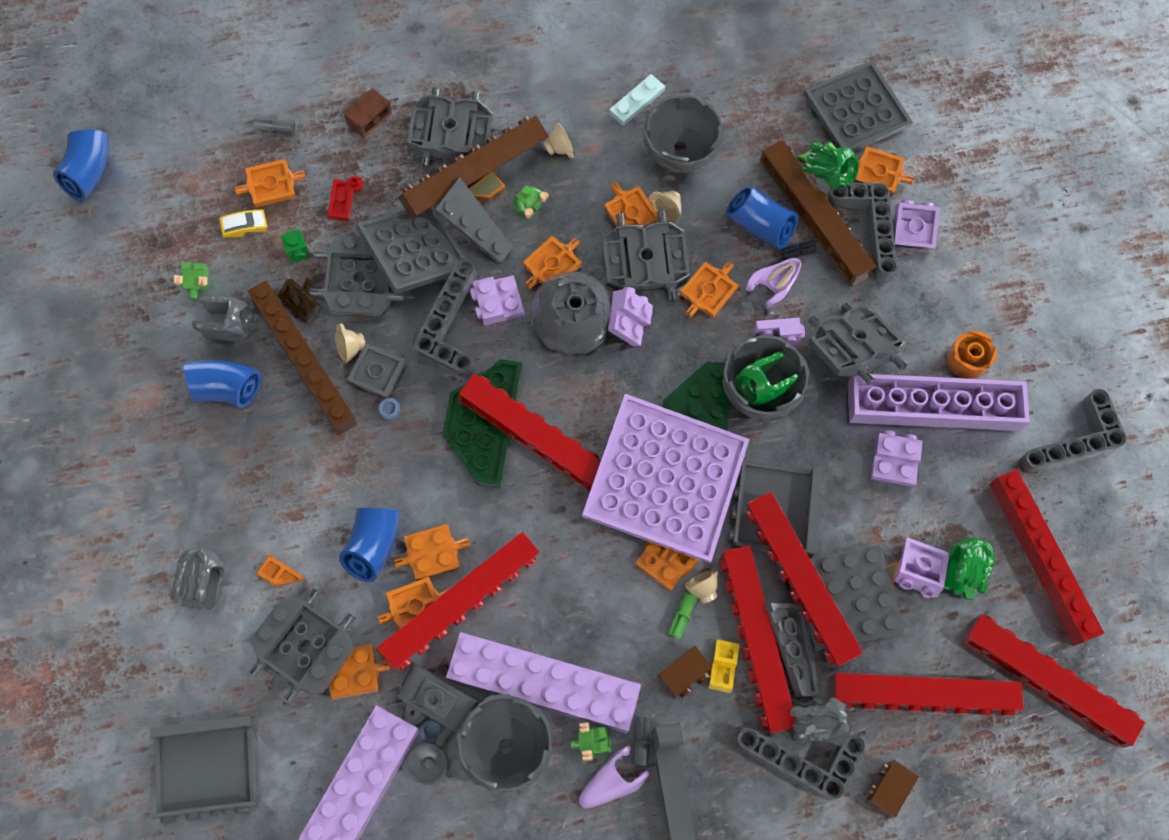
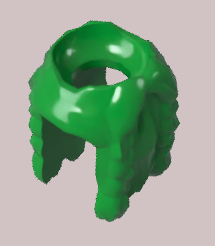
(833, 165)
(764, 390)
(969, 567)

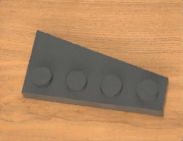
(468, 217)
(795, 647)

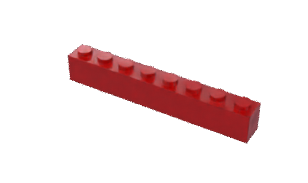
(530, 430)
(1046, 558)
(804, 580)
(457, 601)
(758, 640)
(1053, 681)
(928, 693)

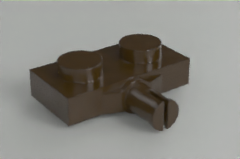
(299, 298)

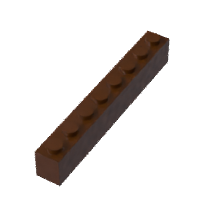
(473, 166)
(818, 213)
(302, 358)

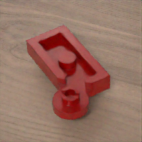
(342, 198)

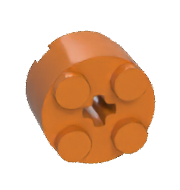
(971, 355)

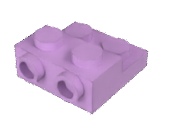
(916, 224)
(497, 299)
(629, 315)
(788, 329)
(896, 458)
(922, 568)

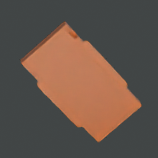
(665, 564)

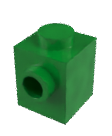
(295, 246)

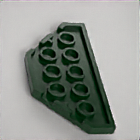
(702, 396)
(473, 438)

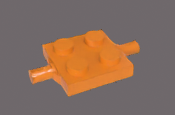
(883, 168)
(270, 183)
(632, 204)
(551, 260)
(709, 289)
(431, 552)
(409, 601)
(358, 674)

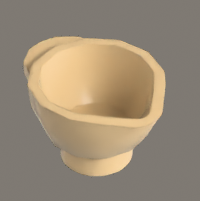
(559, 142)
(667, 201)
(348, 343)
(703, 586)

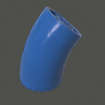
(82, 163)
(762, 217)
(222, 382)
(370, 542)

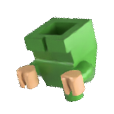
(528, 201)
(193, 278)
(592, 741)

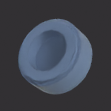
(389, 409)
(430, 731)

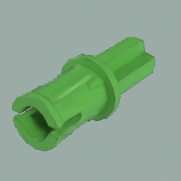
(682, 615)

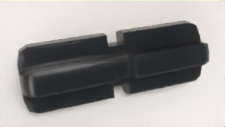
(794, 251)

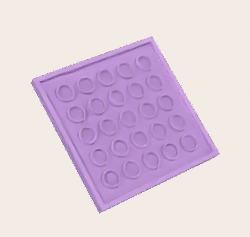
(666, 478)

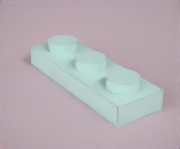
(637, 100)

